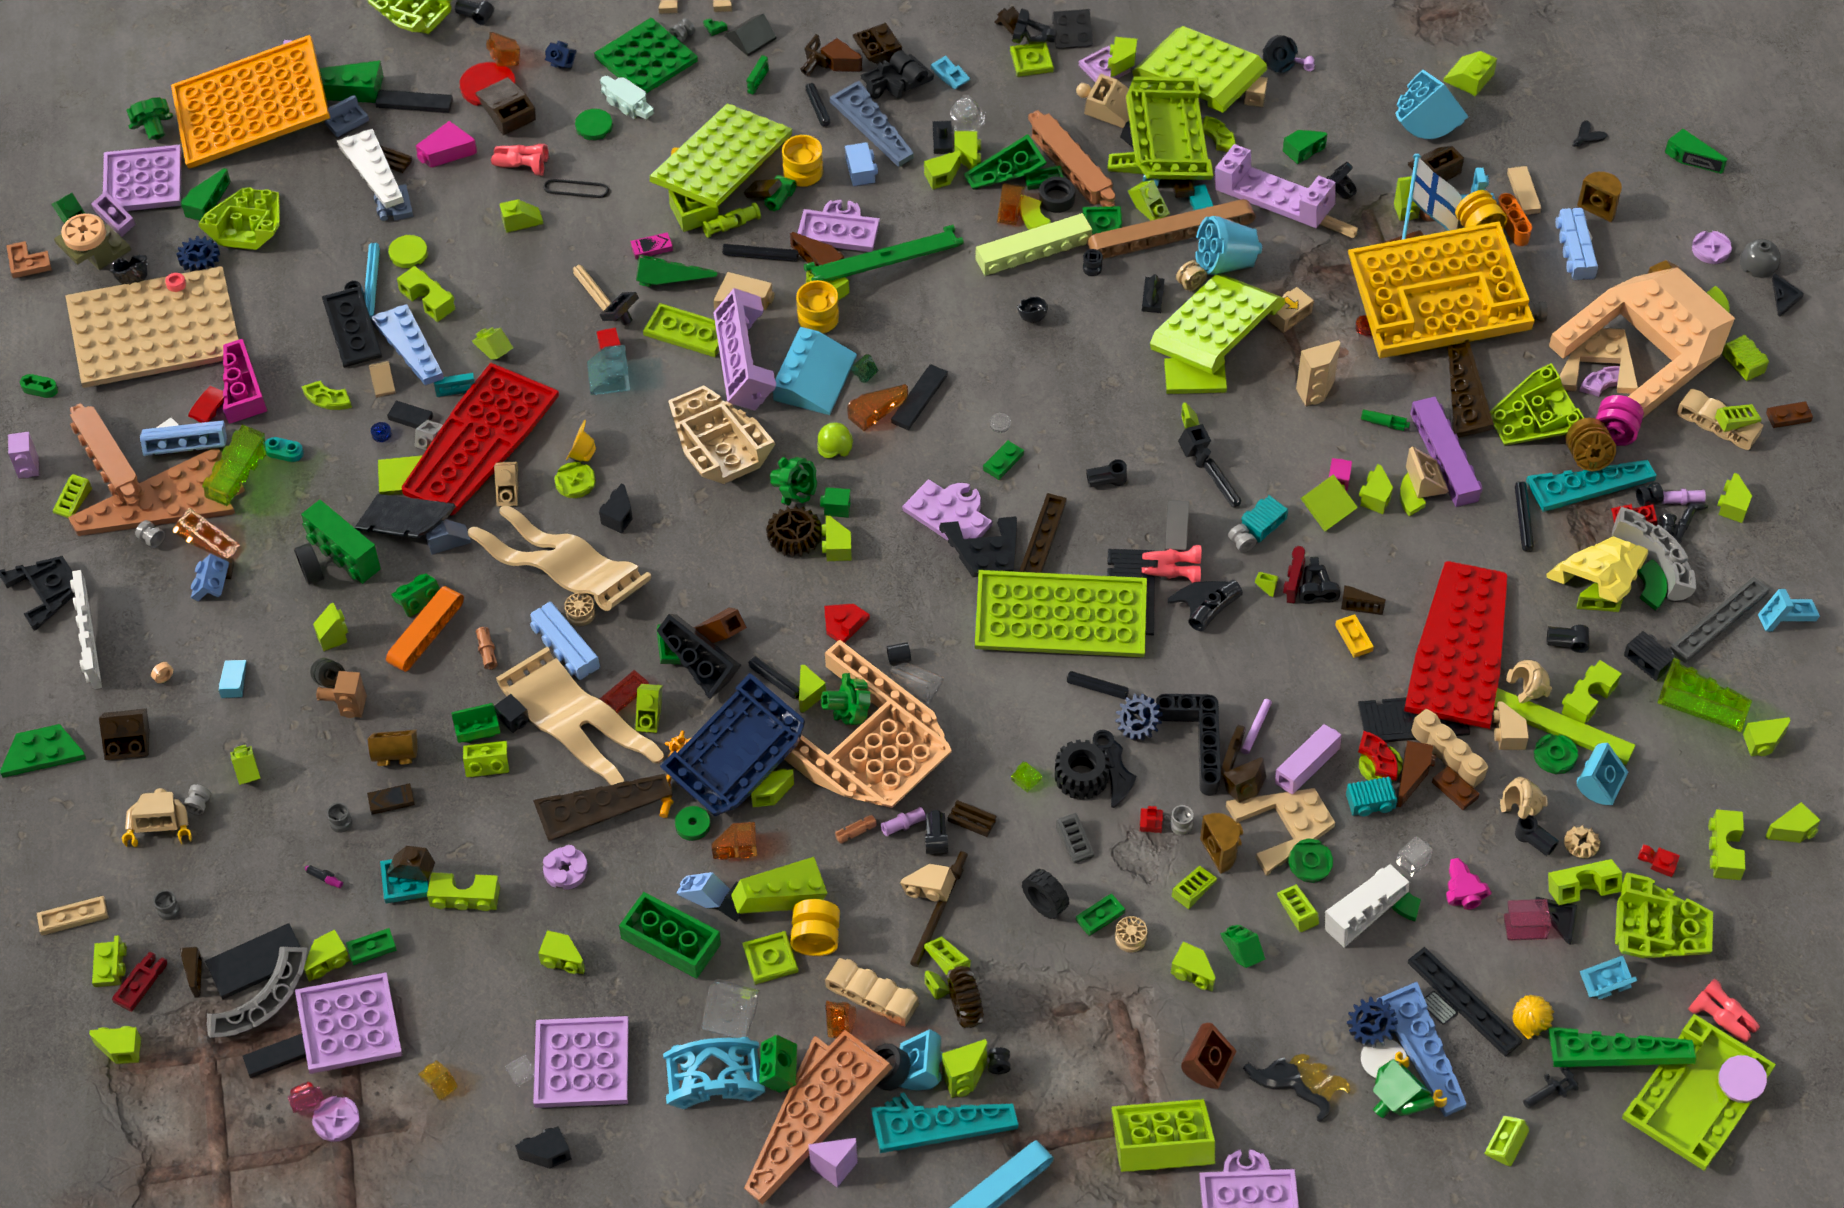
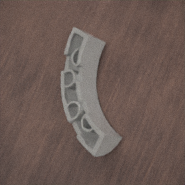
(1661, 547)
(267, 1001)

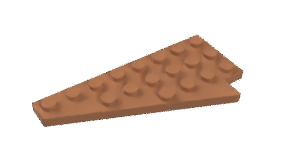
(161, 499)
(825, 1092)

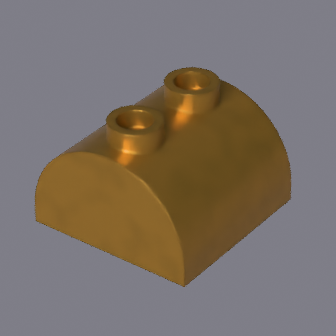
(1600, 194)
(393, 746)
(1221, 839)

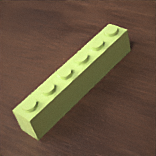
(1033, 244)

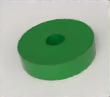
(695, 831)

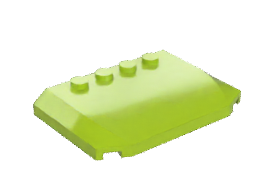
(1168, 128)

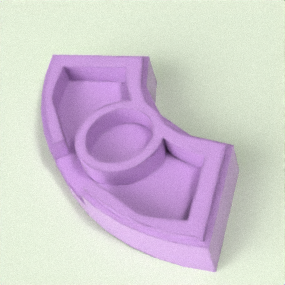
(1600, 380)

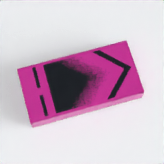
(652, 245)

